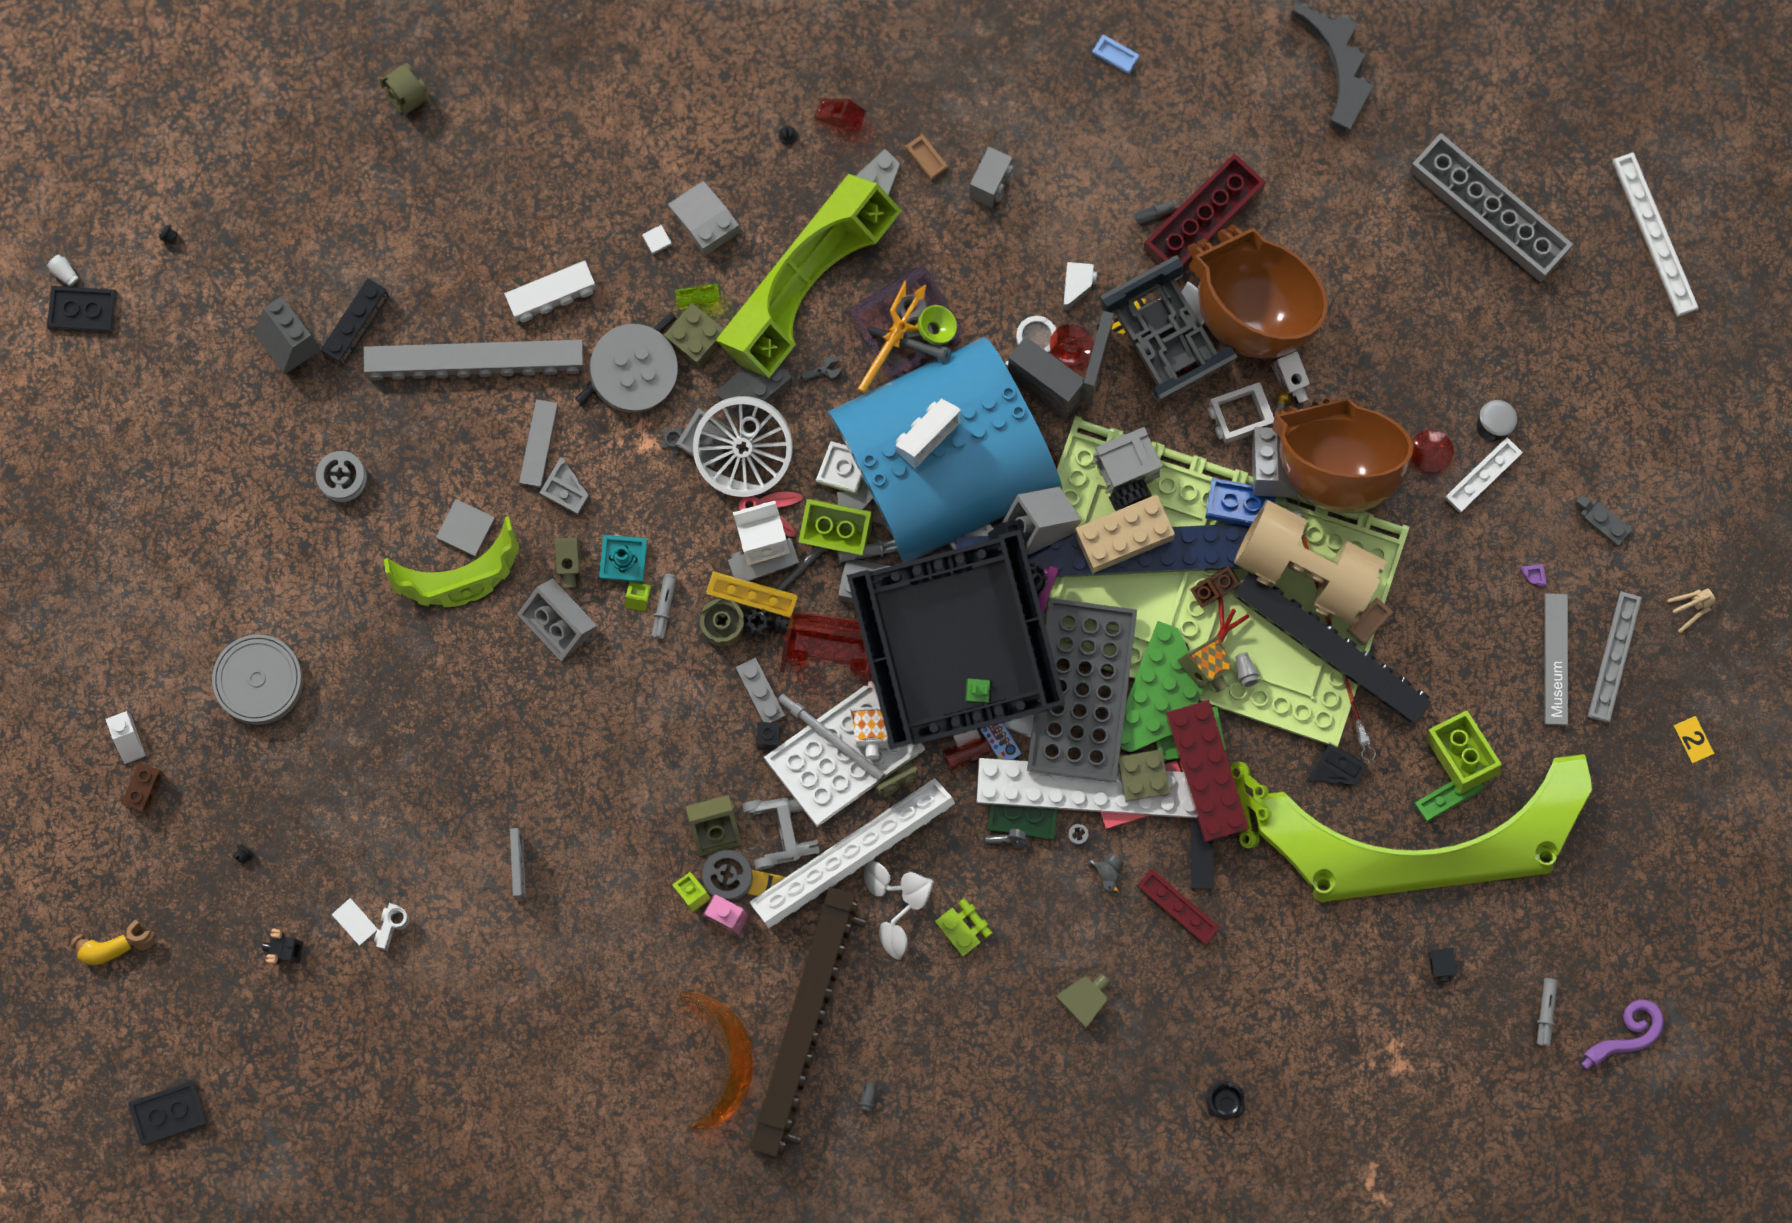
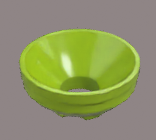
(942, 319)

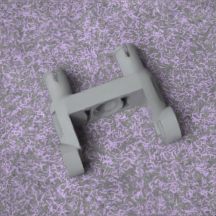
(791, 849)

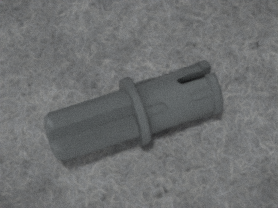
(1155, 212)

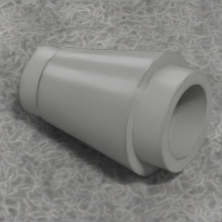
(1246, 670)

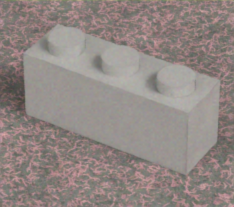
(755, 571)

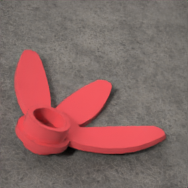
(782, 500)

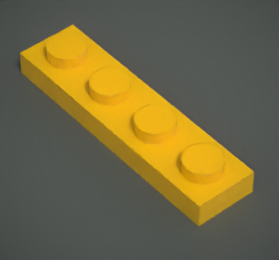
(751, 594)

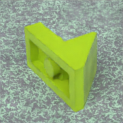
(691, 892)

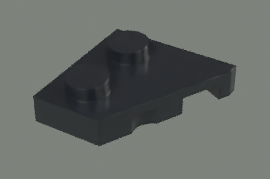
(1337, 766)

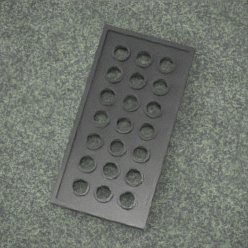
(1114, 705)

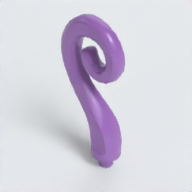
(1602, 1050)

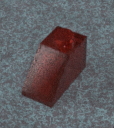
(840, 113)

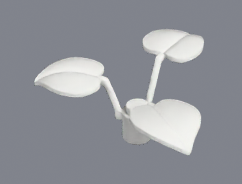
(915, 893)

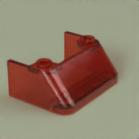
(827, 640)

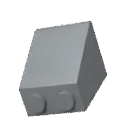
(1044, 517)

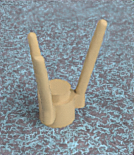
(1701, 600)

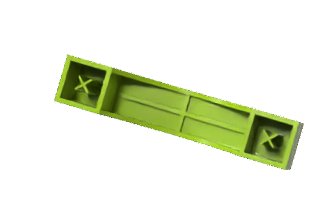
(849, 220)

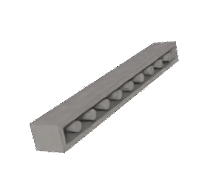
(474, 358)

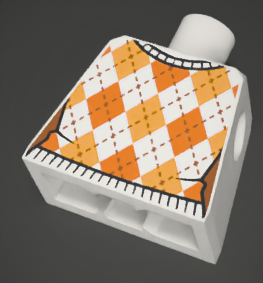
(869, 730)

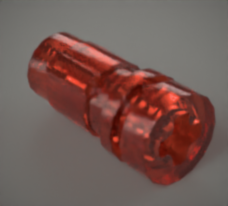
(967, 752)

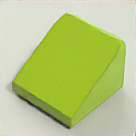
(637, 596)

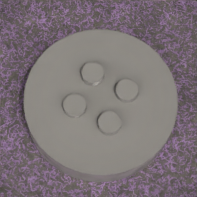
(633, 368)
(257, 679)

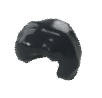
(1225, 1100)

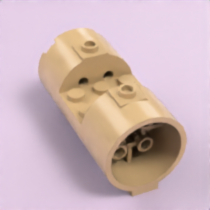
(1273, 545)

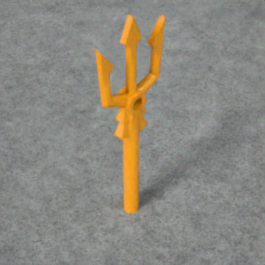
(895, 334)

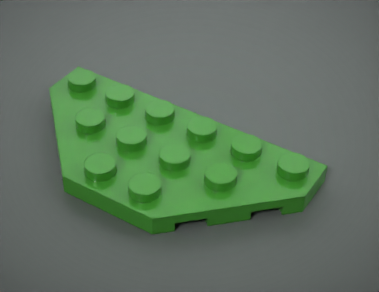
(1157, 689)

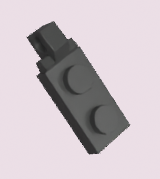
(1603, 520)

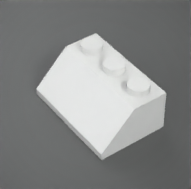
(928, 432)

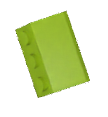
(836, 526)

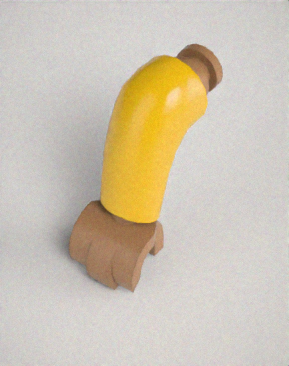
(98, 953)

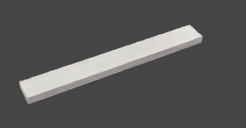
(1655, 234)

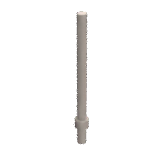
(798, 711)

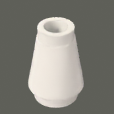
(62, 269)

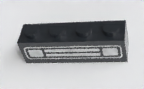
(354, 322)

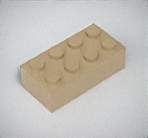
(1124, 534)

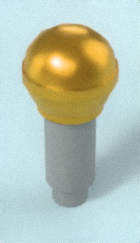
(1283, 400)

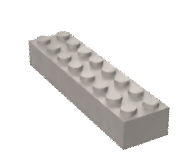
(1490, 207)

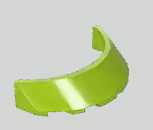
(461, 584)

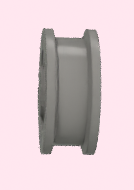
(344, 490)

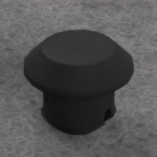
(787, 135)
(168, 234)
(780, 624)
(242, 853)

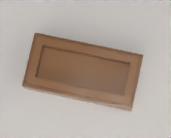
(926, 157)
(1370, 621)

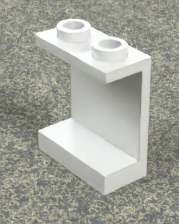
(761, 532)

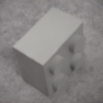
(991, 177)

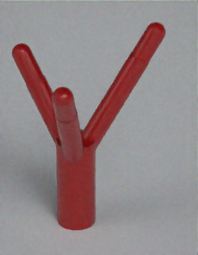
(1225, 627)

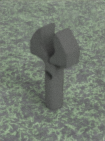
(824, 370)
(1016, 838)

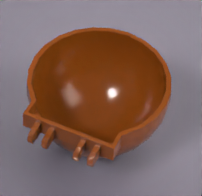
(1257, 294)
(1342, 454)

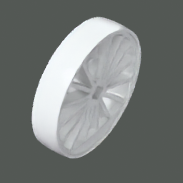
(728, 484)

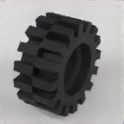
(1130, 494)

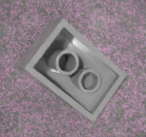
(704, 218)

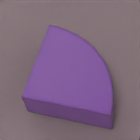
(1535, 575)

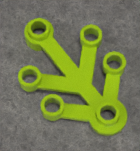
(1247, 800)

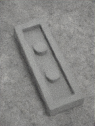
(760, 691)

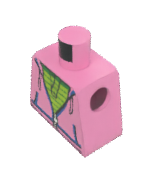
(725, 914)

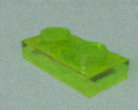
(697, 295)

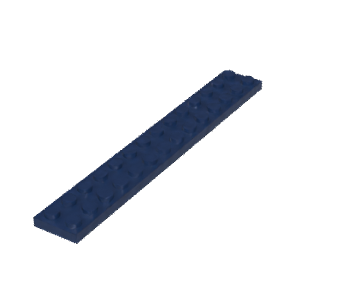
(1191, 550)

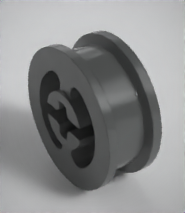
(710, 872)

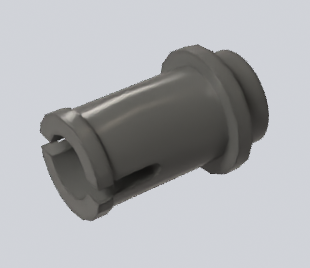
(868, 1097)

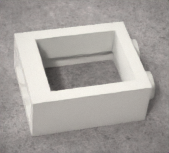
(1261, 405)

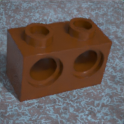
(142, 788)

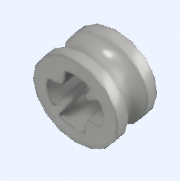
(1084, 836)

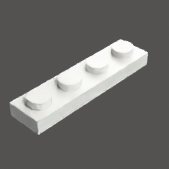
(1483, 475)

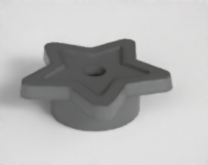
(669, 434)

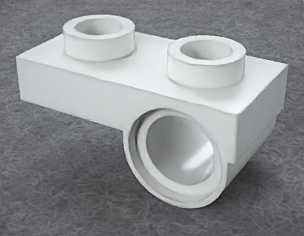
(384, 936)

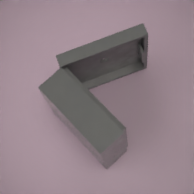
(1053, 381)

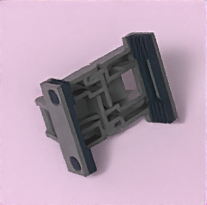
(1150, 321)

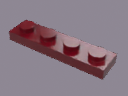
(1178, 906)

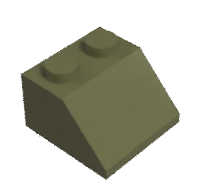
(713, 825)

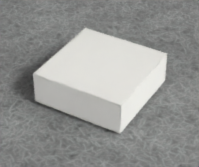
(656, 239)

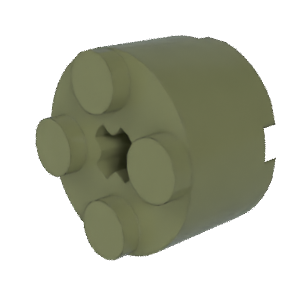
(404, 89)
(717, 634)

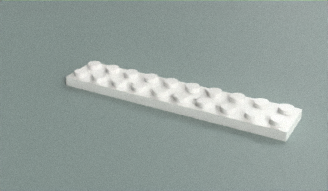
(1012, 785)
(852, 853)

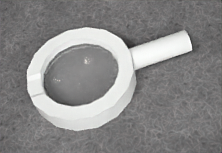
(1036, 329)

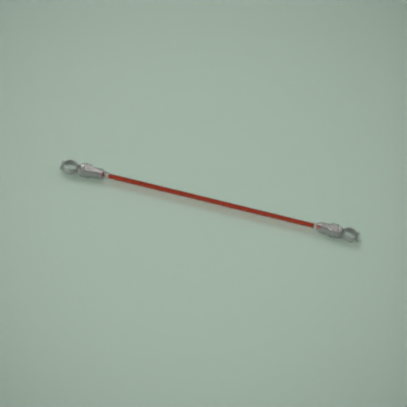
(1363, 737)

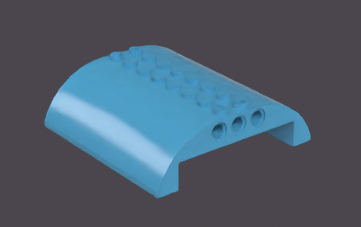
(970, 473)

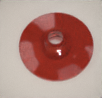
(1074, 335)

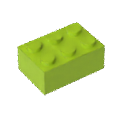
(1463, 752)

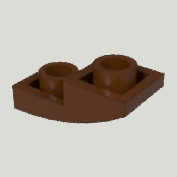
(1215, 587)

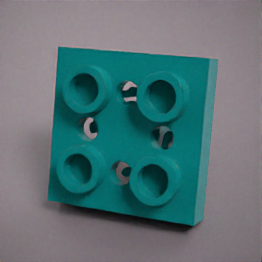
(616, 548)

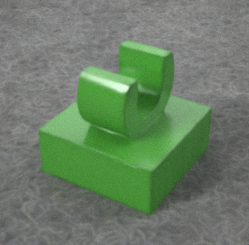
(977, 691)

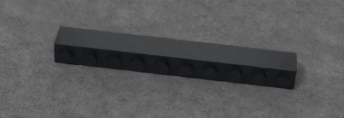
(1333, 649)

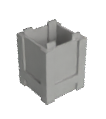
(1127, 460)

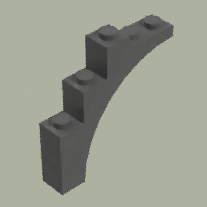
(1346, 60)

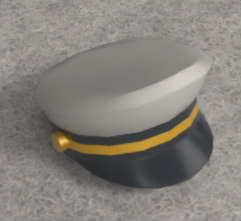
(1496, 420)

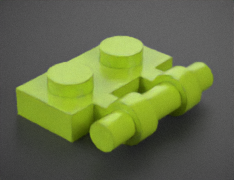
(958, 932)

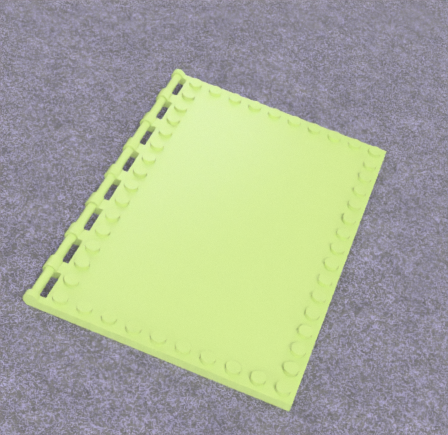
(1294, 685)

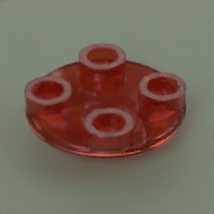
(1432, 450)

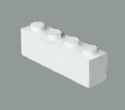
(550, 292)

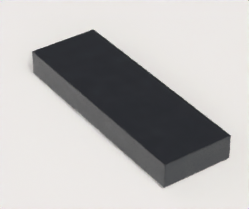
(1201, 860)

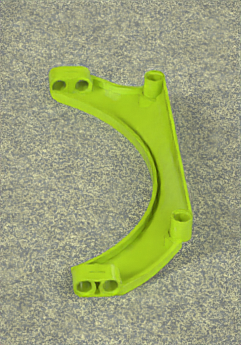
(1365, 870)

